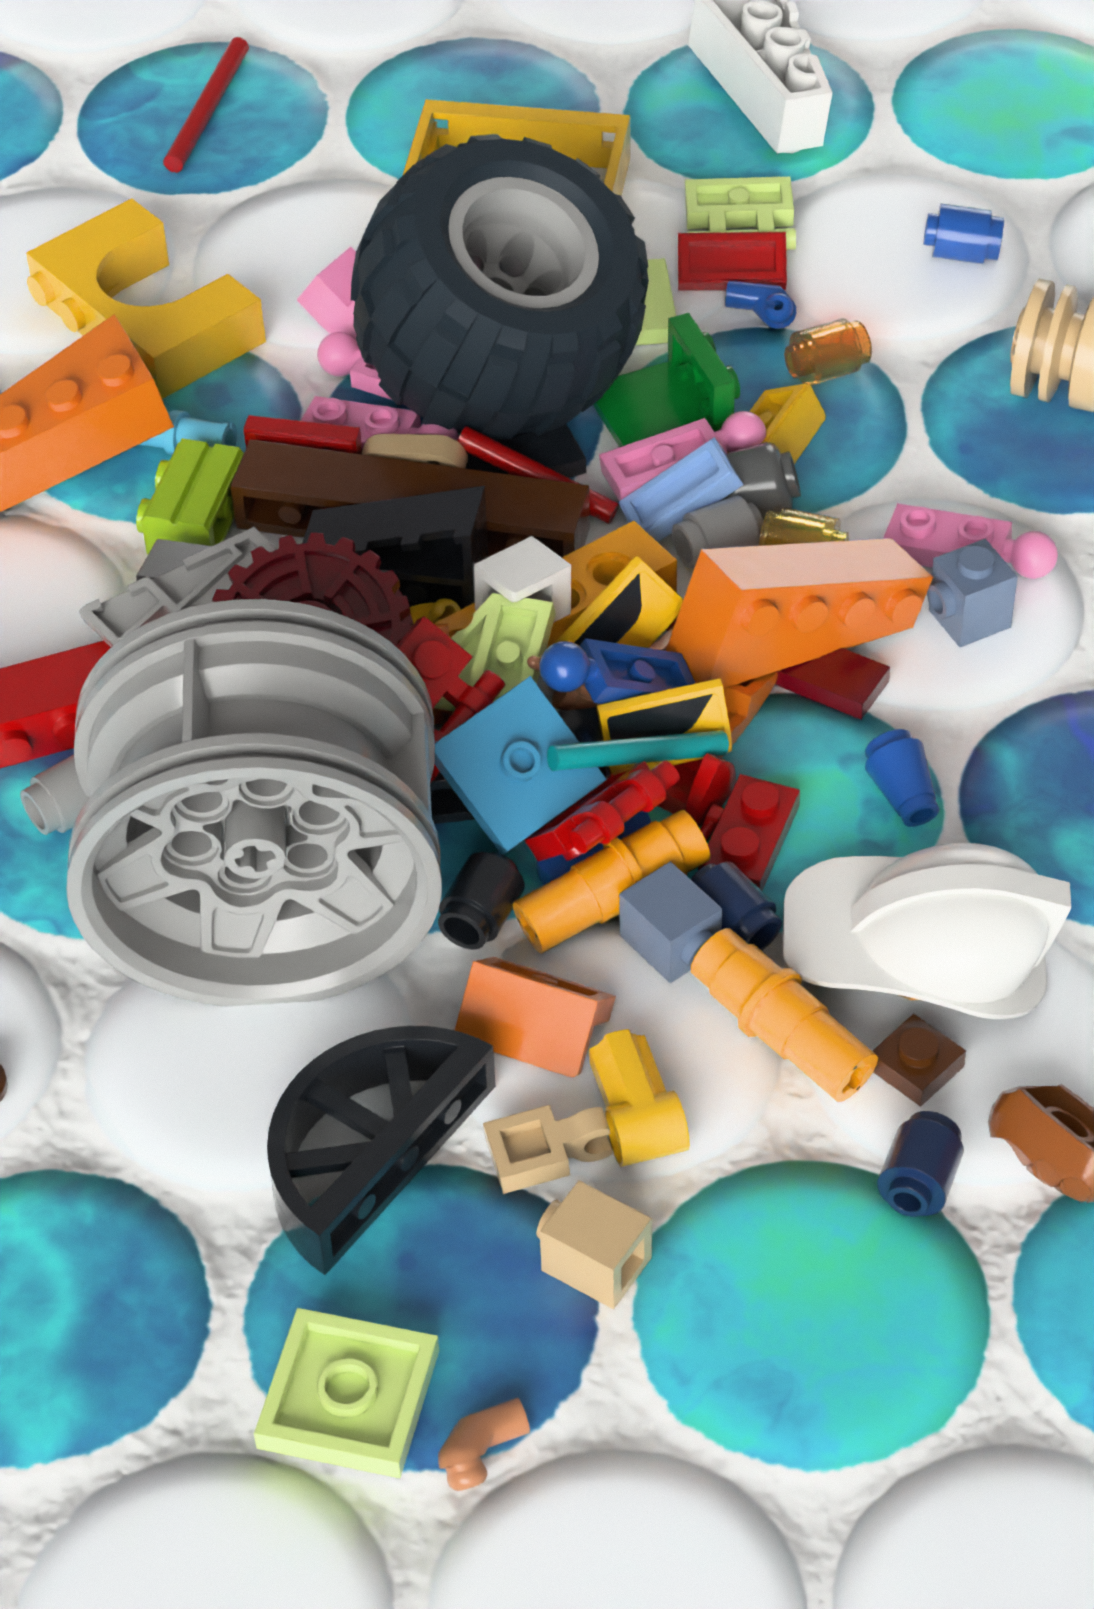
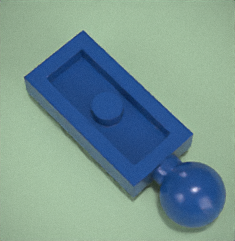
(612, 669)

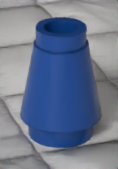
(903, 776)

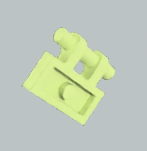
(741, 204)

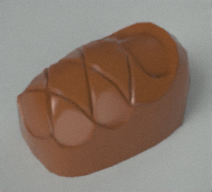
(1050, 1136)

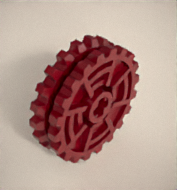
(325, 578)

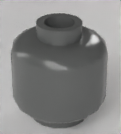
(767, 477)

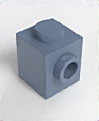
(972, 592)
(668, 920)

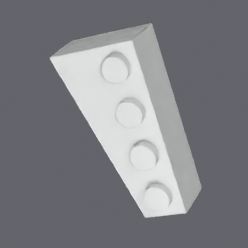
(765, 68)

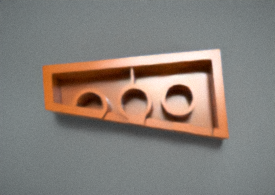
(76, 413)
(792, 603)

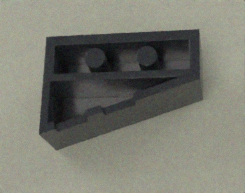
(422, 538)

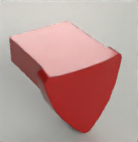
(700, 787)

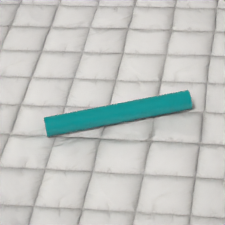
(636, 750)

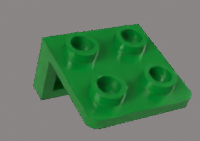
(672, 393)

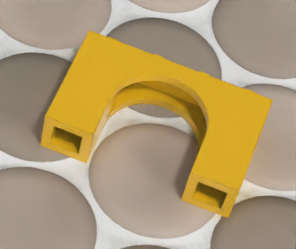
(175, 340)

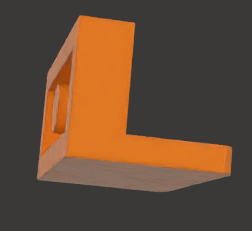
(532, 1014)

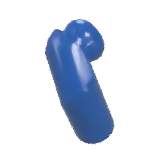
(766, 300)

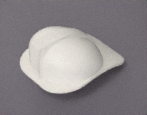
(931, 926)

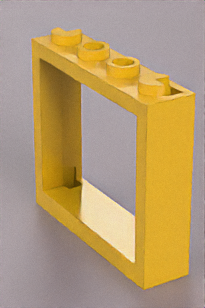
(569, 132)

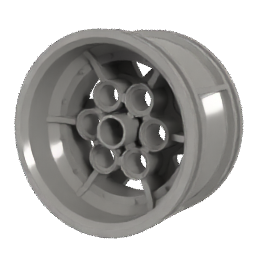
(254, 805)

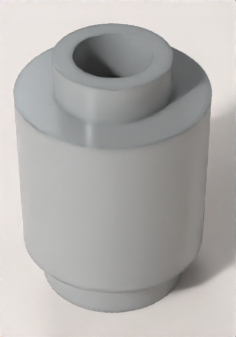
(718, 525)
(54, 797)

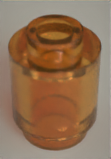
(828, 351)

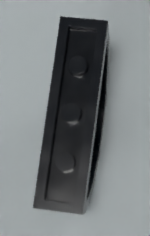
(457, 1079)

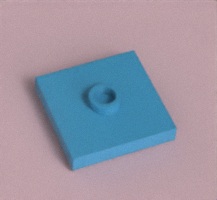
(502, 766)

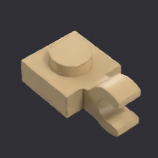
(536, 1148)

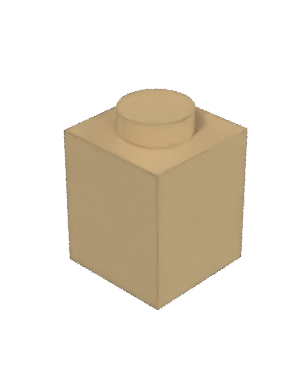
(594, 1243)

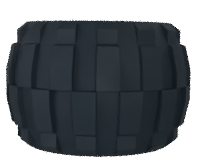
(499, 287)

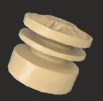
(1055, 346)

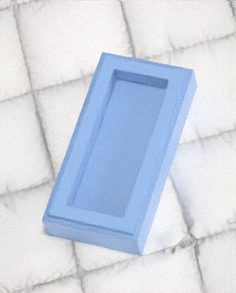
(684, 487)

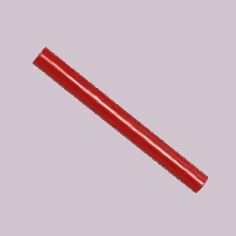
(206, 105)

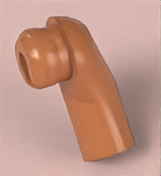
(473, 1437)

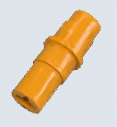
(593, 885)
(783, 1013)

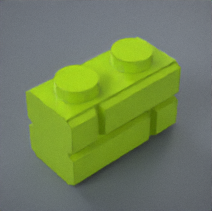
(191, 495)

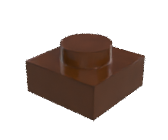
(918, 1059)

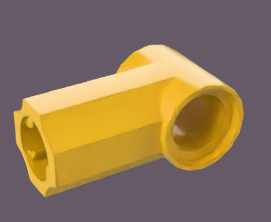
(639, 1111)

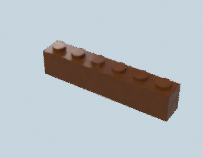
(284, 483)

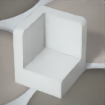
(525, 572)

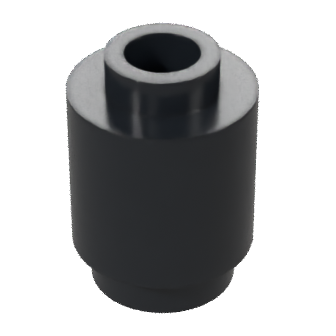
(480, 900)

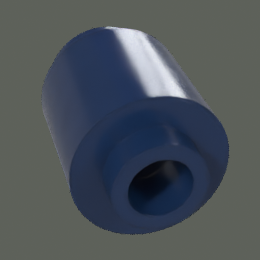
(742, 903)
(921, 1164)

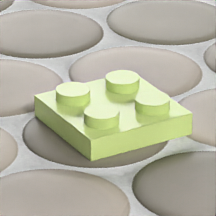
(347, 1392)

